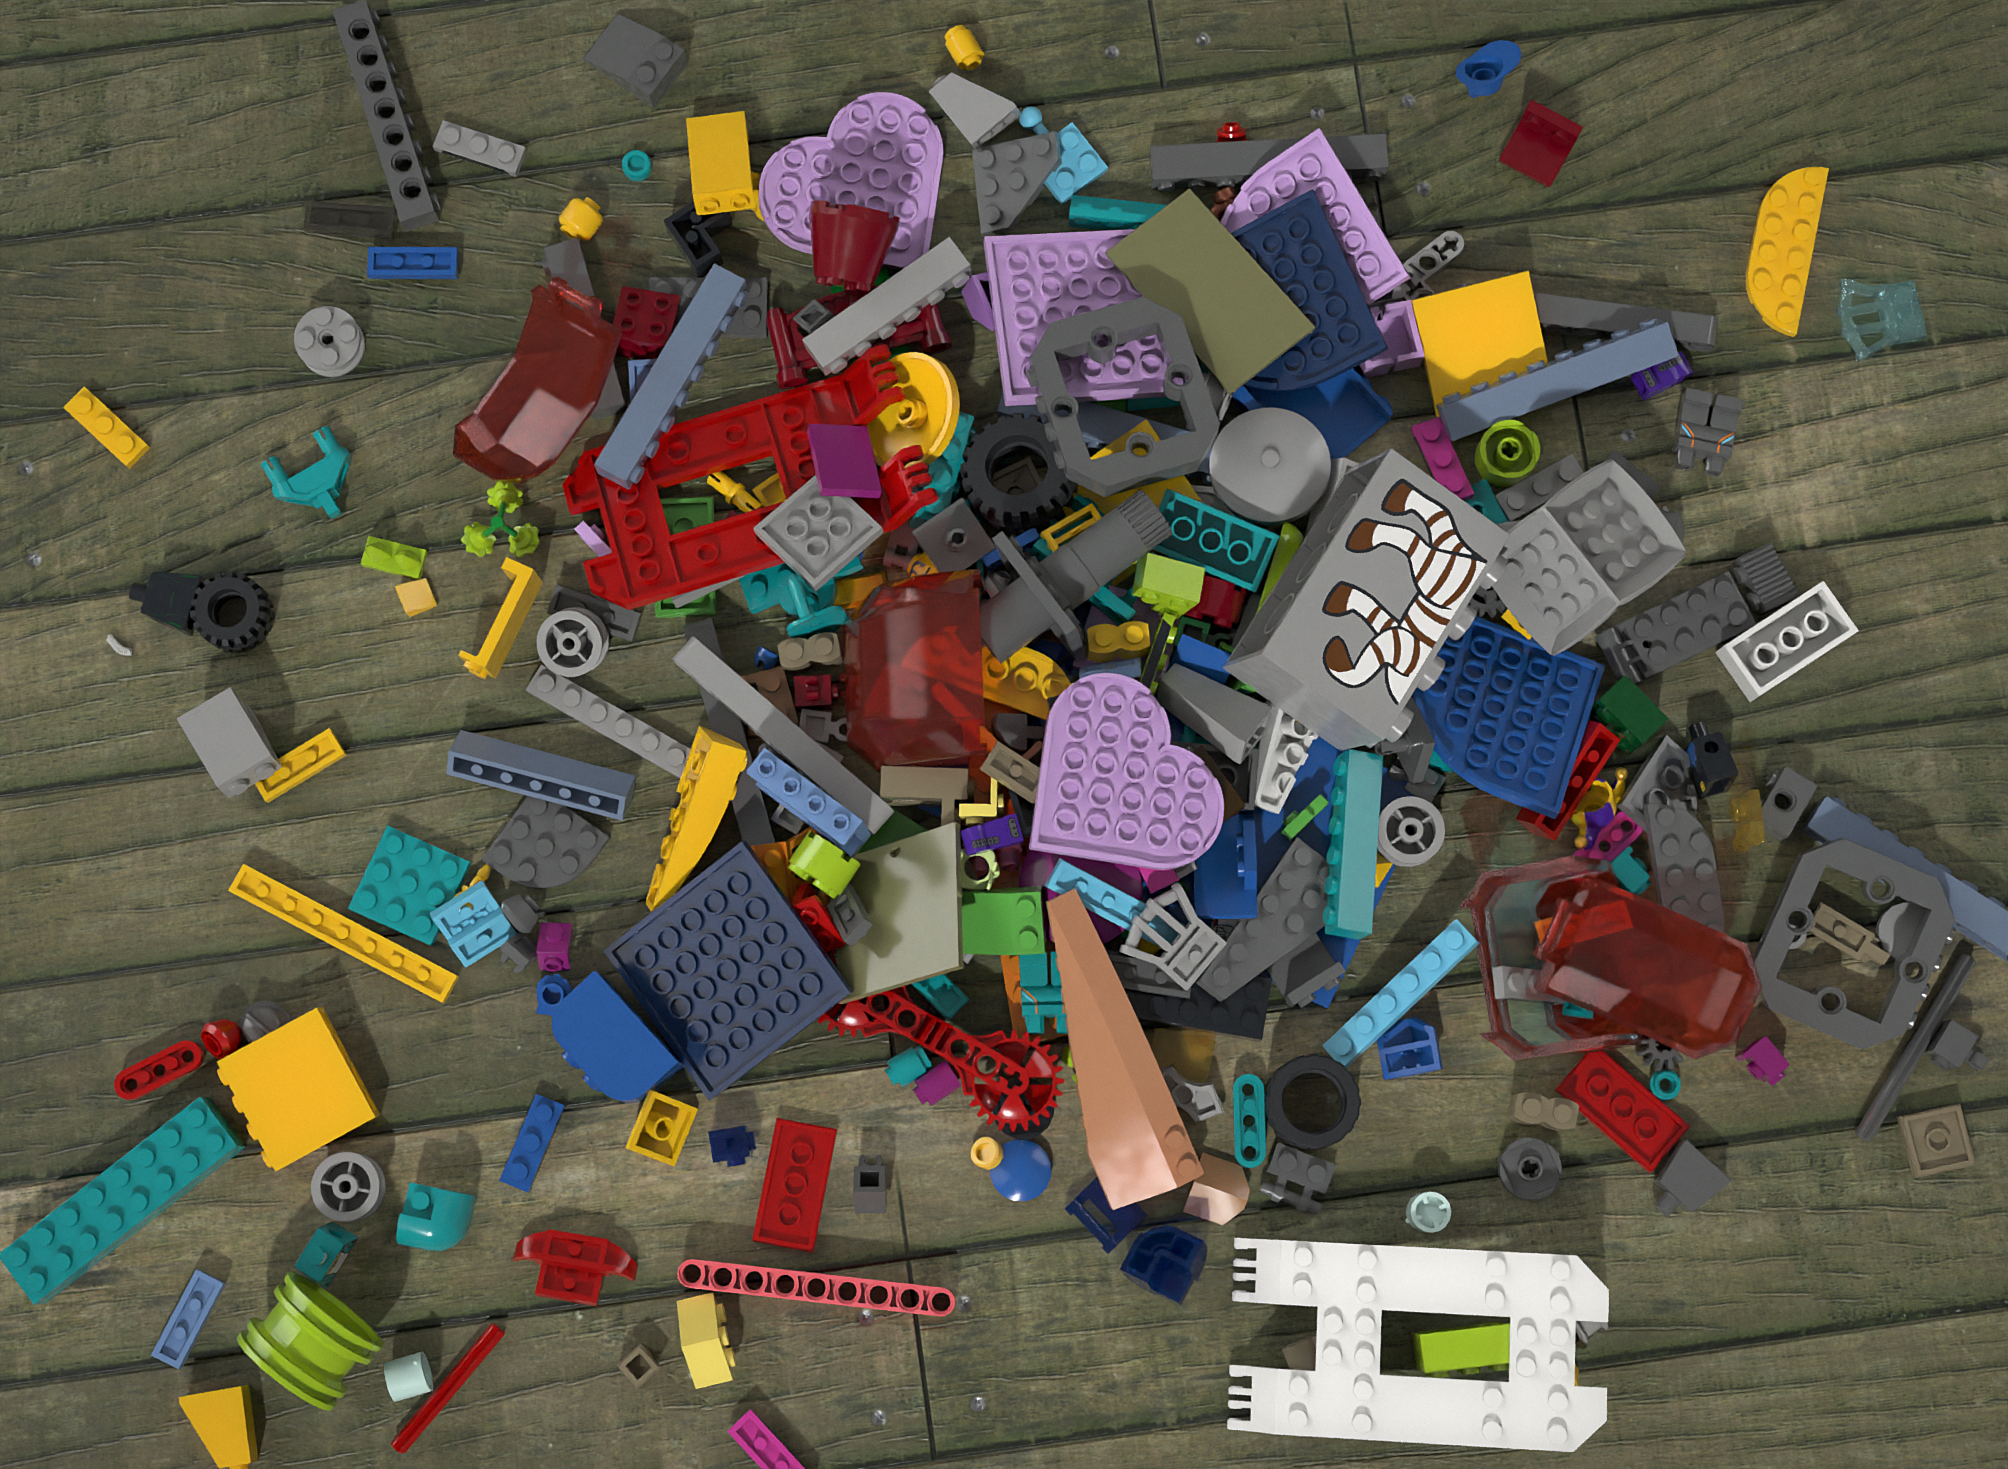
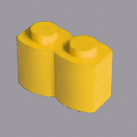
(1125, 641)

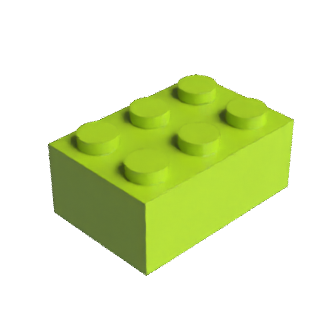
(1462, 1349)

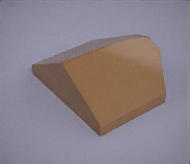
(1218, 1192)

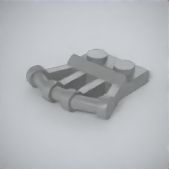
(1191, 949)

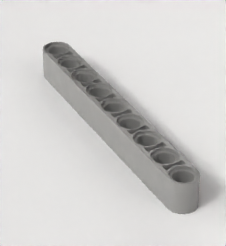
(782, 734)

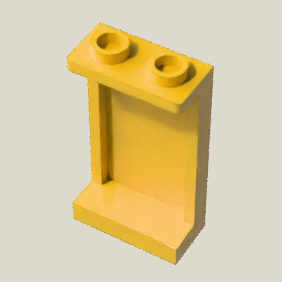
(720, 163)
(507, 622)

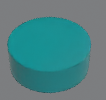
(636, 165)

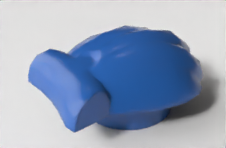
(550, 993)

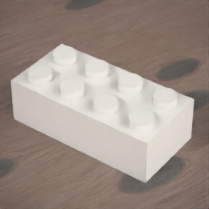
(1786, 641)

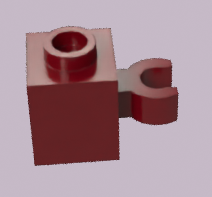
(815, 692)

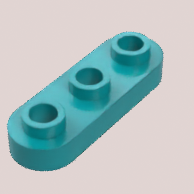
(1252, 1106)

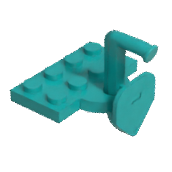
(797, 598)

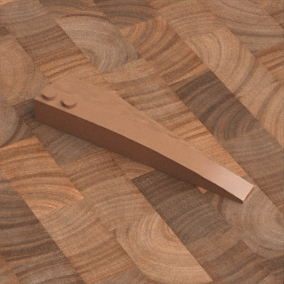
(1125, 1103)

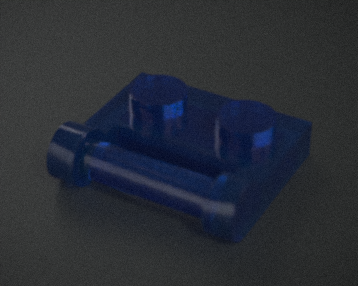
(1123, 1218)

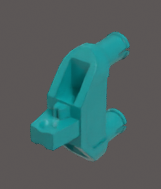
(317, 484)

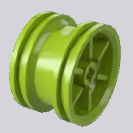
(309, 1341)

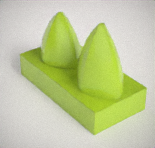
(394, 558)

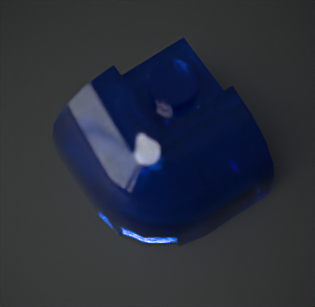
(1165, 1262)

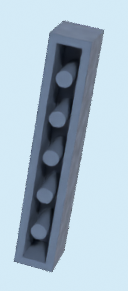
(541, 775)

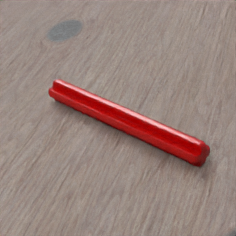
(447, 1388)

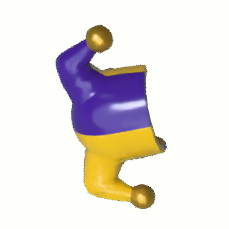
(1597, 809)

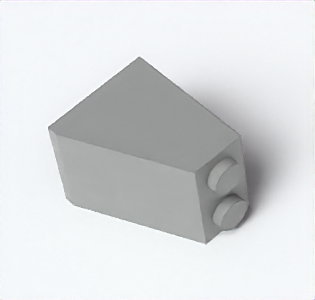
(230, 742)

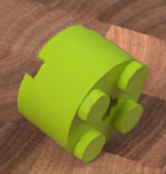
(1518, 442)
(824, 863)

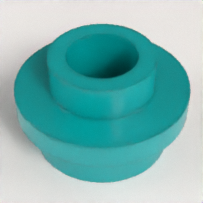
(1673, 1079)

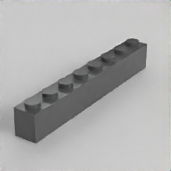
(1235, 162)

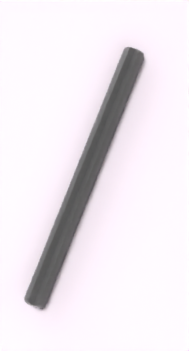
(1915, 1047)

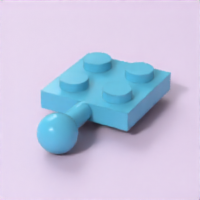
(1079, 160)

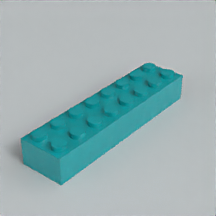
(121, 1201)

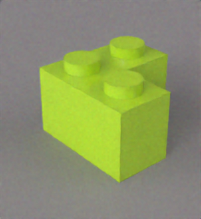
(1168, 584)

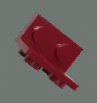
(1540, 144)
(646, 322)

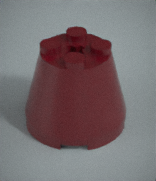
(849, 244)

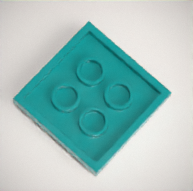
(407, 884)

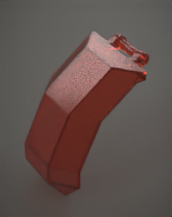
(543, 389)
(1648, 969)

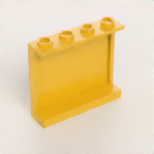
(297, 1089)

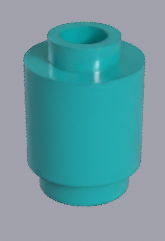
(908, 1066)

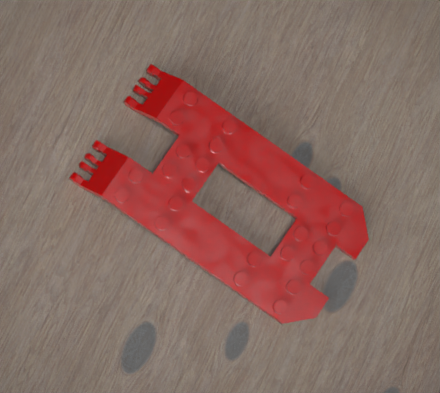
(654, 565)

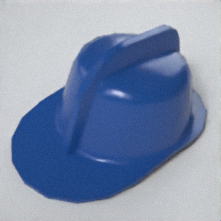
(1486, 68)

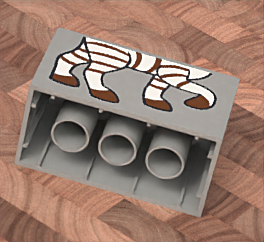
(1370, 603)

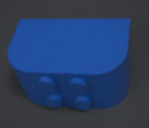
(611, 1042)

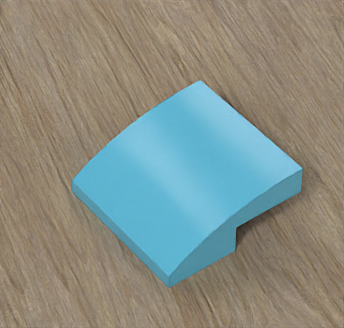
(473, 931)

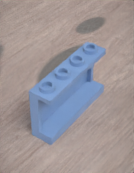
(809, 803)

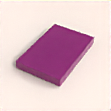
(843, 461)

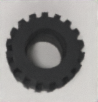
(215, 595)

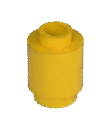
(963, 48)

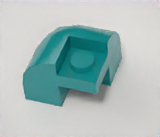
(434, 1218)

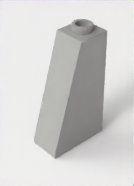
(1214, 711)

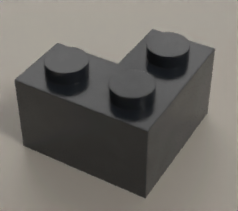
(693, 237)

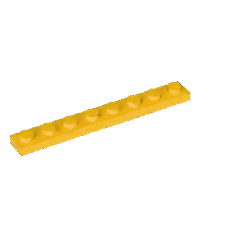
(343, 933)

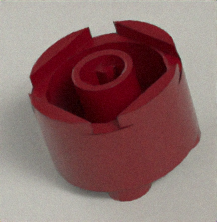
(1219, 603)

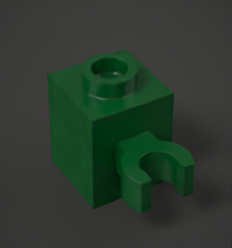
(1199, 631)

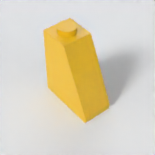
(224, 1425)

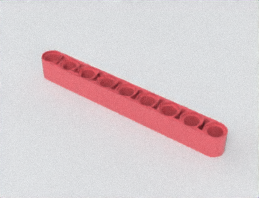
(801, 1287)

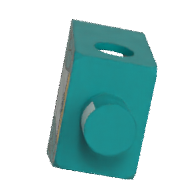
(326, 1253)

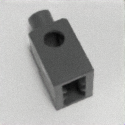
(1687, 1180)

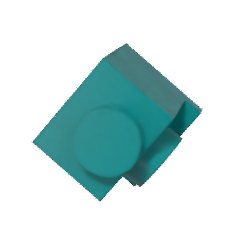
(1630, 872)

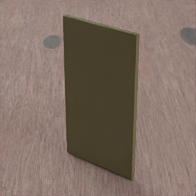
(1227, 301)

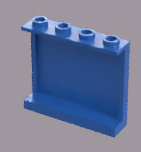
(1340, 408)

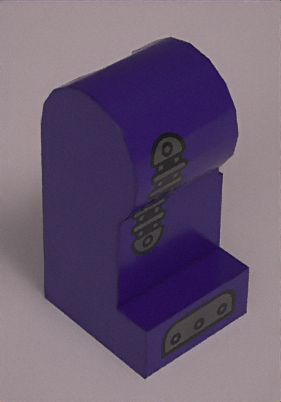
(1661, 376)
(992, 835)

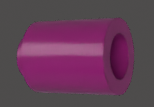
(936, 1084)

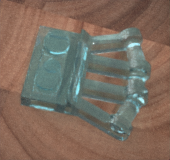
(1898, 313)

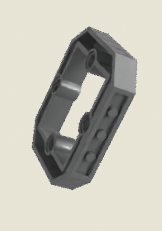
(1117, 326)
(1904, 993)

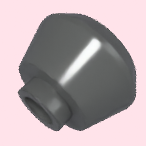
(521, 912)

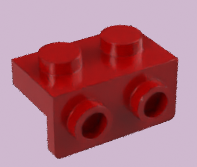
(816, 918)

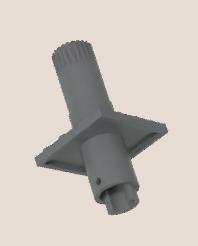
(1050, 590)

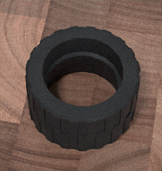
(1348, 1093)

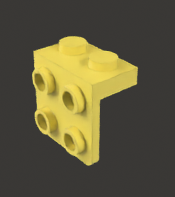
(978, 814)

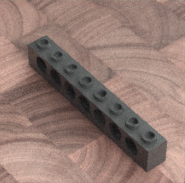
(351, 22)

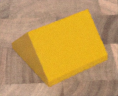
(661, 1128)

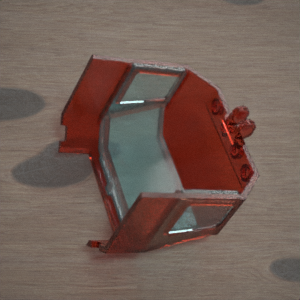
(1503, 921)

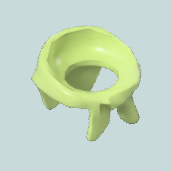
(986, 883)

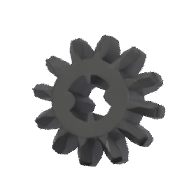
(1659, 1057)

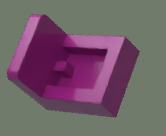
(554, 946)

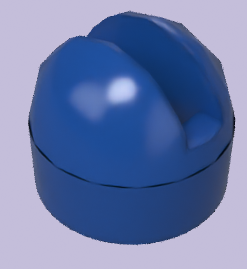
(765, 655)

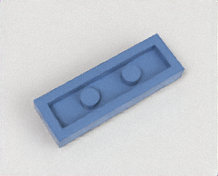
(188, 1319)

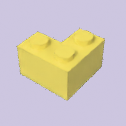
(705, 1340)

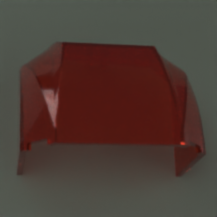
(916, 673)

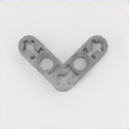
(1419, 275)

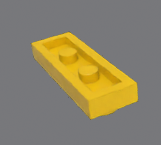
(106, 427)
(302, 764)

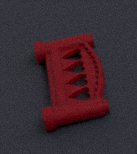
(794, 359)

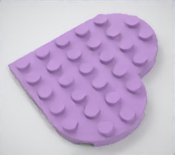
(875, 156)
(1117, 784)

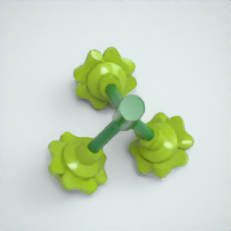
(522, 538)

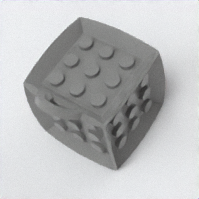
(1584, 556)

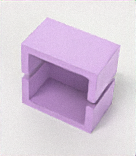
(1401, 337)

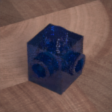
(732, 1145)

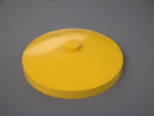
(925, 414)

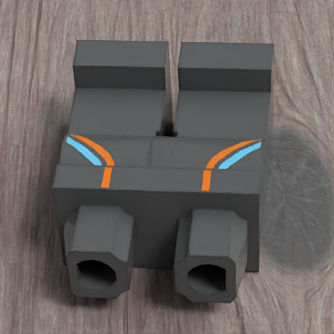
(1705, 430)

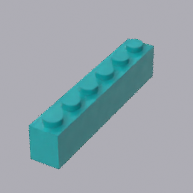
(1353, 844)

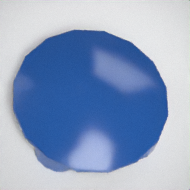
(1022, 1171)

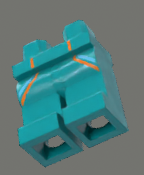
(1039, 998)

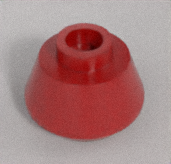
(221, 1037)

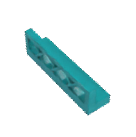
(1109, 213)

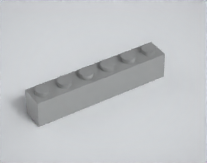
(888, 306)

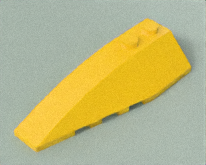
(705, 792)

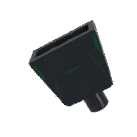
(169, 599)

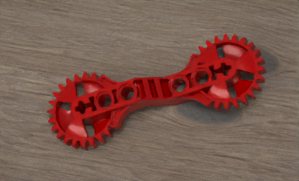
(939, 1037)

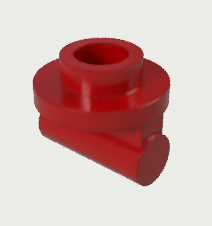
(1231, 132)

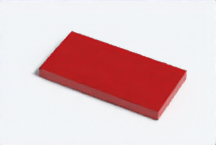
(1622, 1108)
(795, 1185)

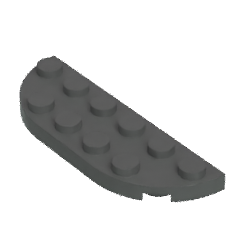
(1683, 865)

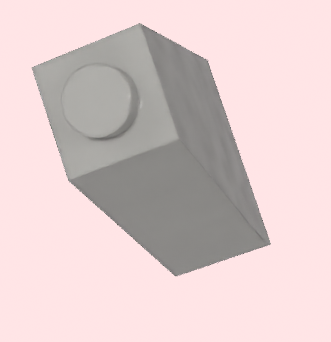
(973, 108)

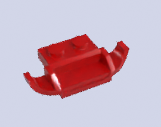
(573, 1264)

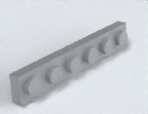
(609, 720)

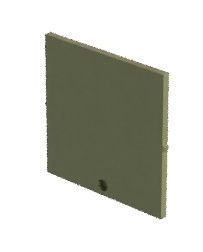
(915, 913)

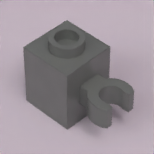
(1953, 1046)
(870, 1187)

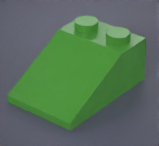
(1004, 921)

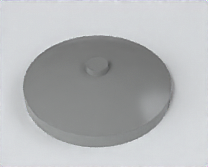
(1269, 466)

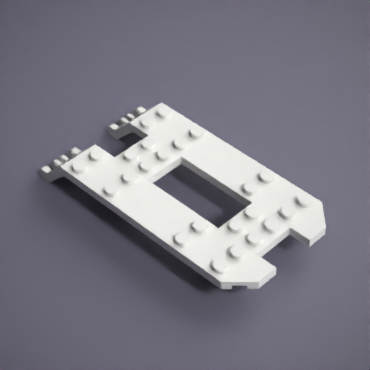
(1354, 1401)

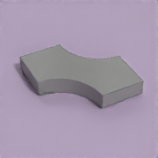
(1195, 1098)

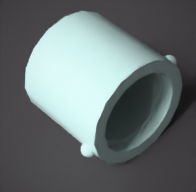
(1428, 1212)
(408, 1376)

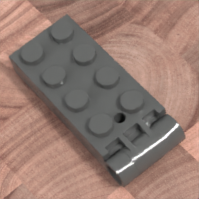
(1676, 630)

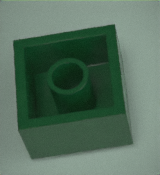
(1628, 714)

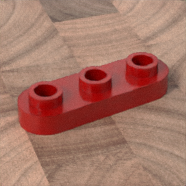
(146, 1070)

